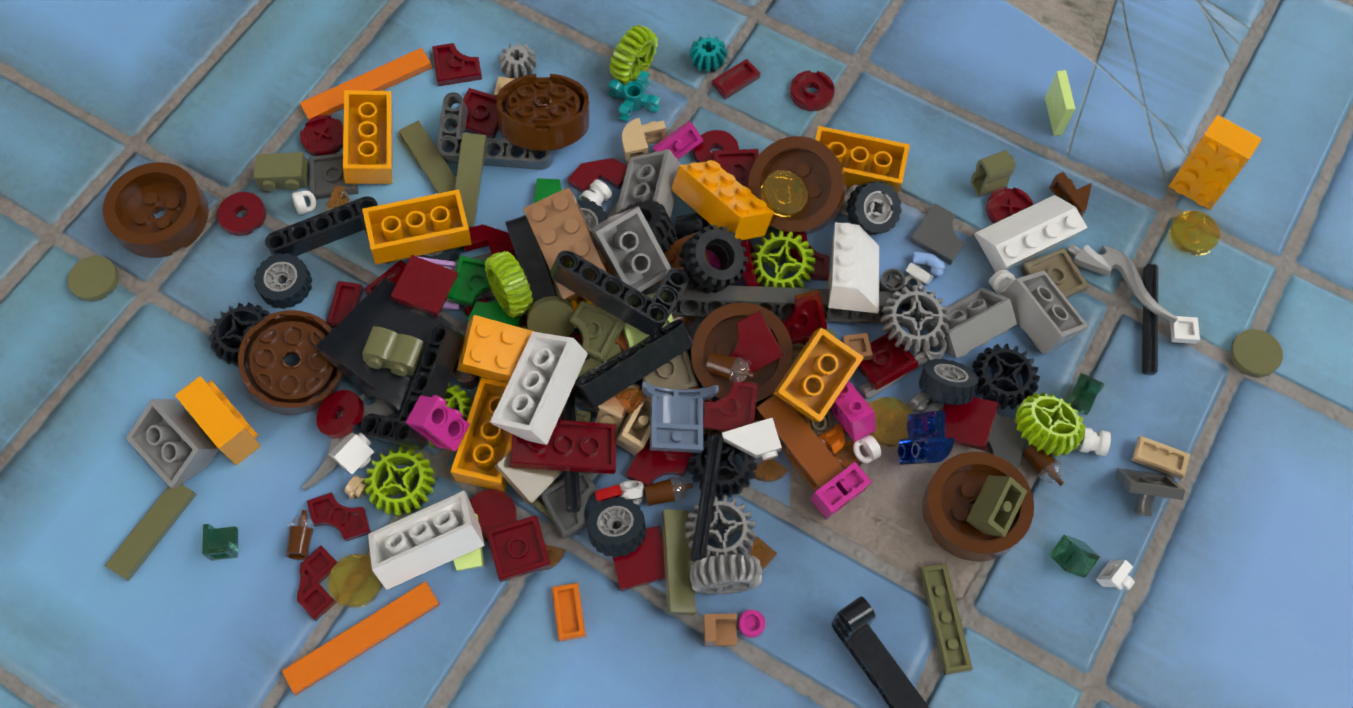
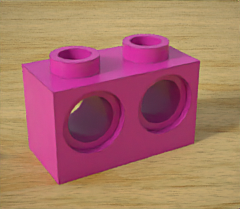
(853, 413)
(438, 422)
(840, 490)

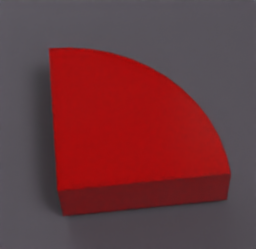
(609, 492)

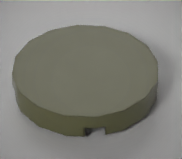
(93, 278)
(551, 316)
(1256, 353)

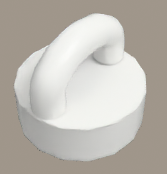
(299, 202)
(1001, 281)
(868, 447)
(633, 490)

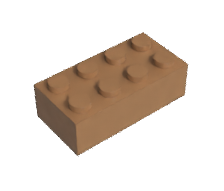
(561, 227)

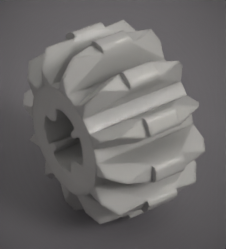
(517, 61)

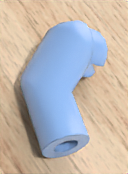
(930, 260)

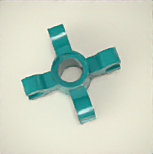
(635, 89)

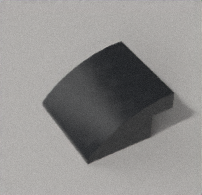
(348, 339)

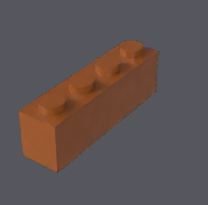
(800, 443)

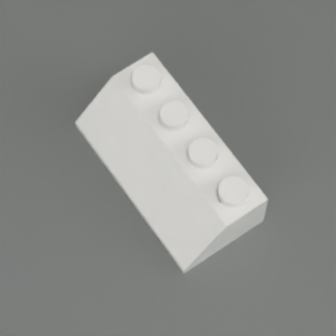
(1030, 232)
(854, 270)
(539, 387)
(424, 540)

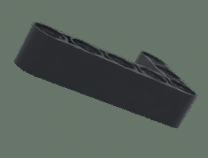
(312, 228)
(530, 257)
(617, 296)
(632, 365)
(430, 379)
(854, 631)

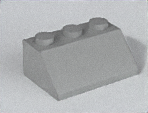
(651, 179)
(631, 249)
(1044, 311)
(976, 321)
(171, 442)

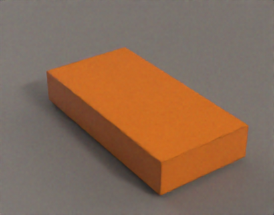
(568, 612)

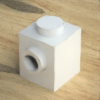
(352, 452)

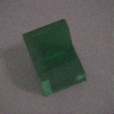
(1083, 393)
(220, 542)
(1074, 556)

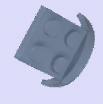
(677, 417)

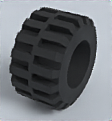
(658, 222)
(725, 247)

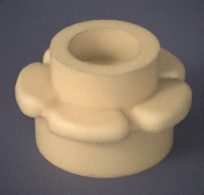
(356, 487)

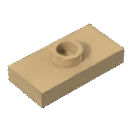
(1160, 457)

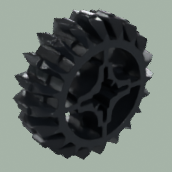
(229, 331)
(1005, 362)
(736, 477)

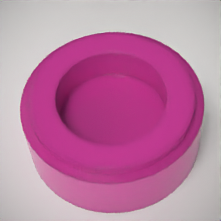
(751, 623)

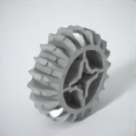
(935, 316)
(729, 527)
(726, 574)

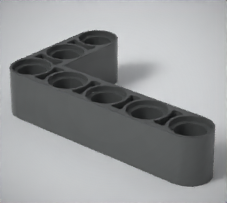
(507, 149)

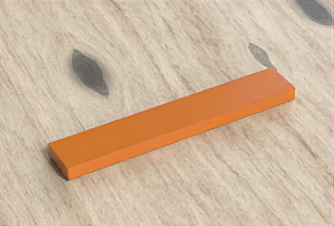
(374, 80)
(360, 638)

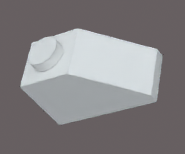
(755, 439)

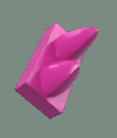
(680, 141)

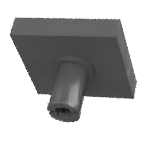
(1148, 486)

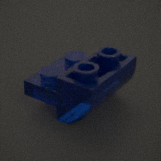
(925, 439)

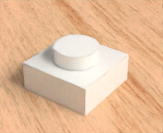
(1185, 330)

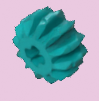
(708, 53)

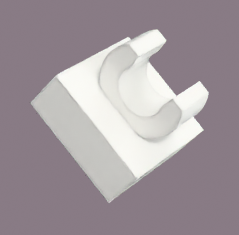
(918, 274)
(1116, 575)

